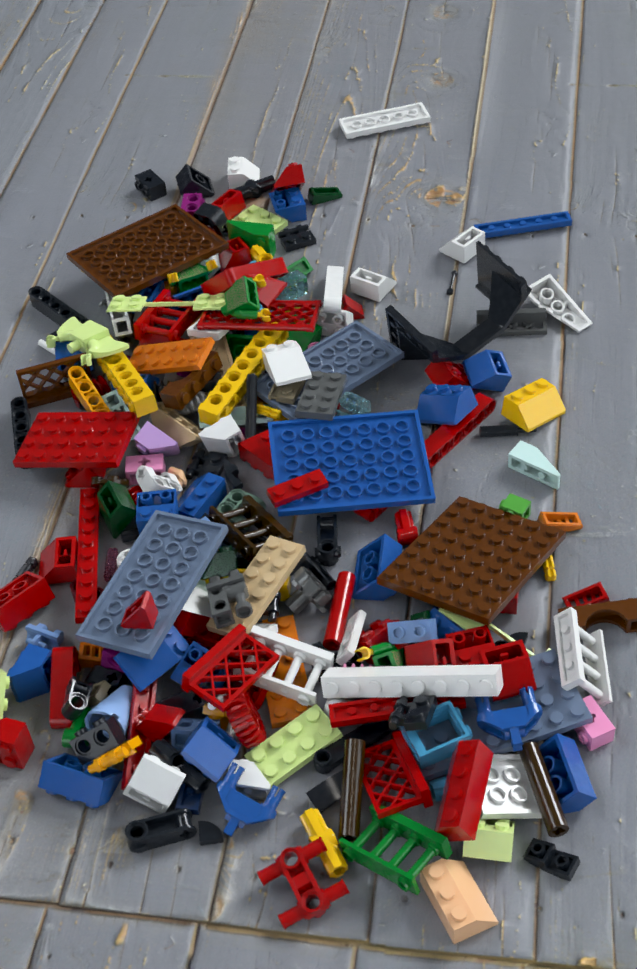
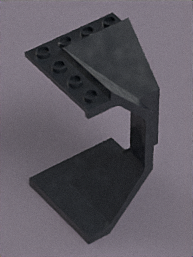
(506, 295)

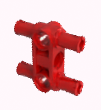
(303, 882)

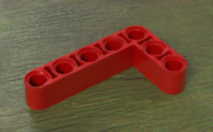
(223, 281)

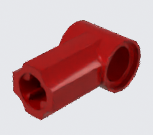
(405, 530)

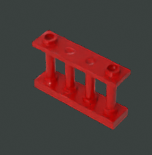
(153, 315)

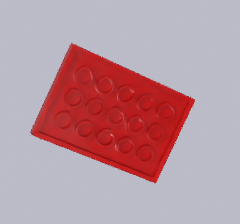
(77, 440)

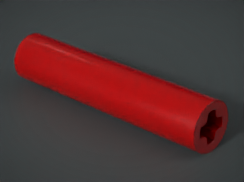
(339, 610)

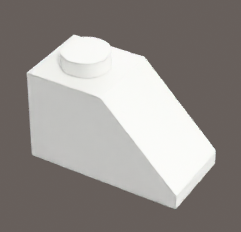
(252, 781)

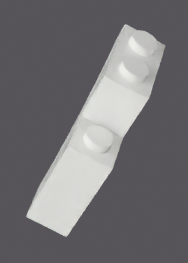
(120, 321)

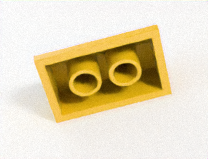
(533, 405)

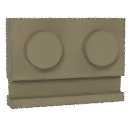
(286, 393)

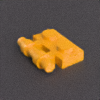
(115, 755)

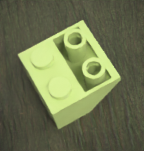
(492, 840)

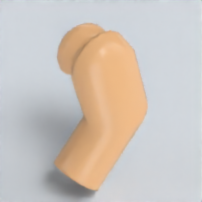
(179, 474)

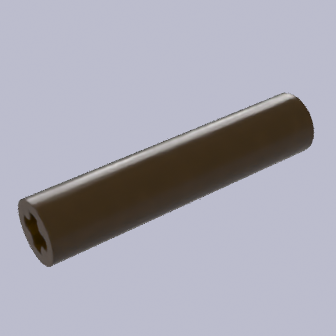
(351, 789)
(543, 790)

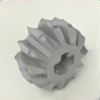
(192, 406)

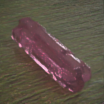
(110, 564)

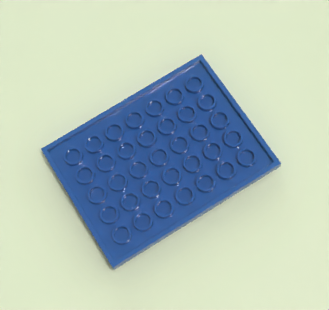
(364, 457)

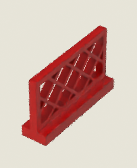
(214, 660)
(403, 757)

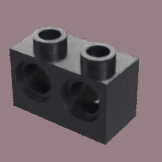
(97, 740)

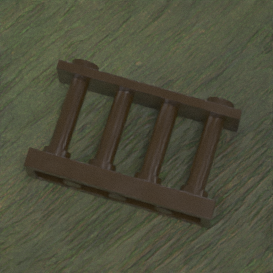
(256, 516)

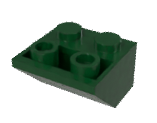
(116, 507)

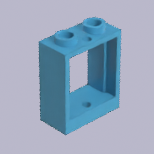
(442, 712)

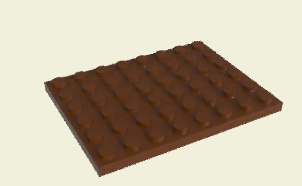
(147, 251)
(472, 560)

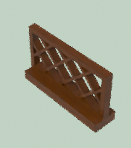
(52, 393)

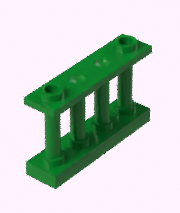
(399, 826)

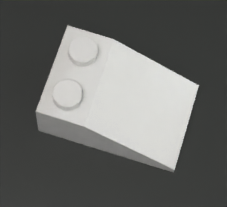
(285, 363)

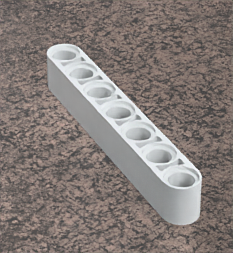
(333, 289)

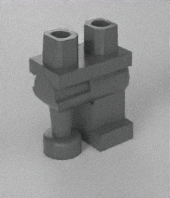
(223, 593)

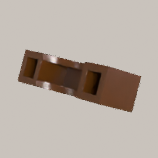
(181, 392)
(620, 613)

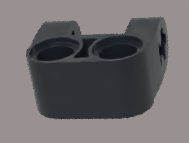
(212, 217)

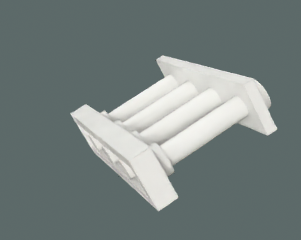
(300, 653)
(571, 662)

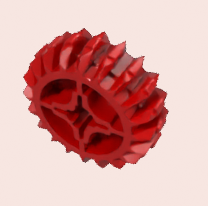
(246, 721)

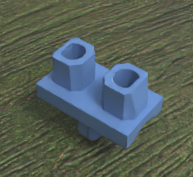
(42, 637)

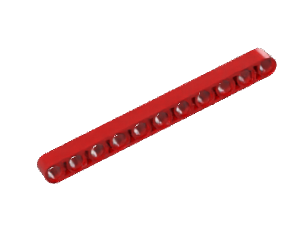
(444, 440)

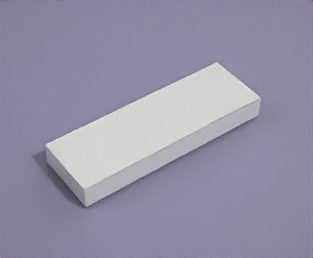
(351, 637)

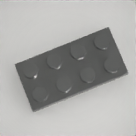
(321, 396)

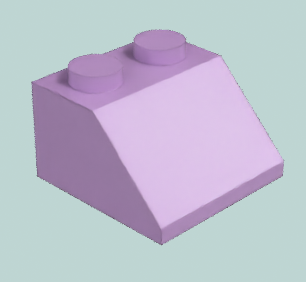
(154, 441)

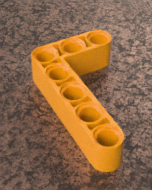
(86, 397)

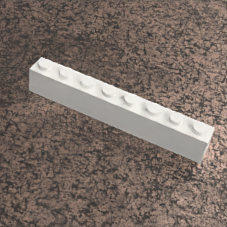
(412, 681)

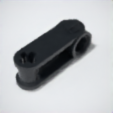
(327, 541)
(187, 701)
(159, 830)

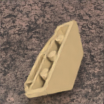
(176, 426)

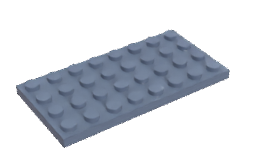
(349, 351)
(164, 561)
(560, 708)

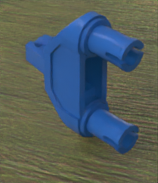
(511, 722)
(241, 809)

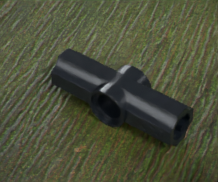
(256, 188)
(171, 756)

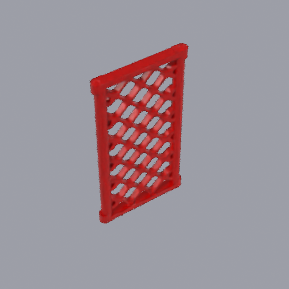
(283, 325)

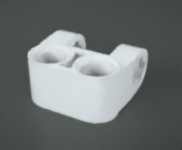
(151, 482)

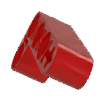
(63, 667)

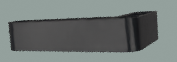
(20, 421)

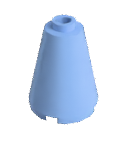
(116, 705)

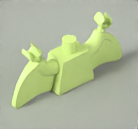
(87, 338)

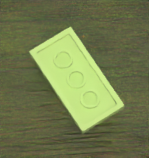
(293, 745)

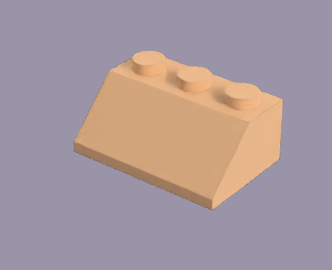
(456, 899)

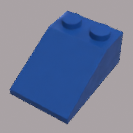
(145, 671)

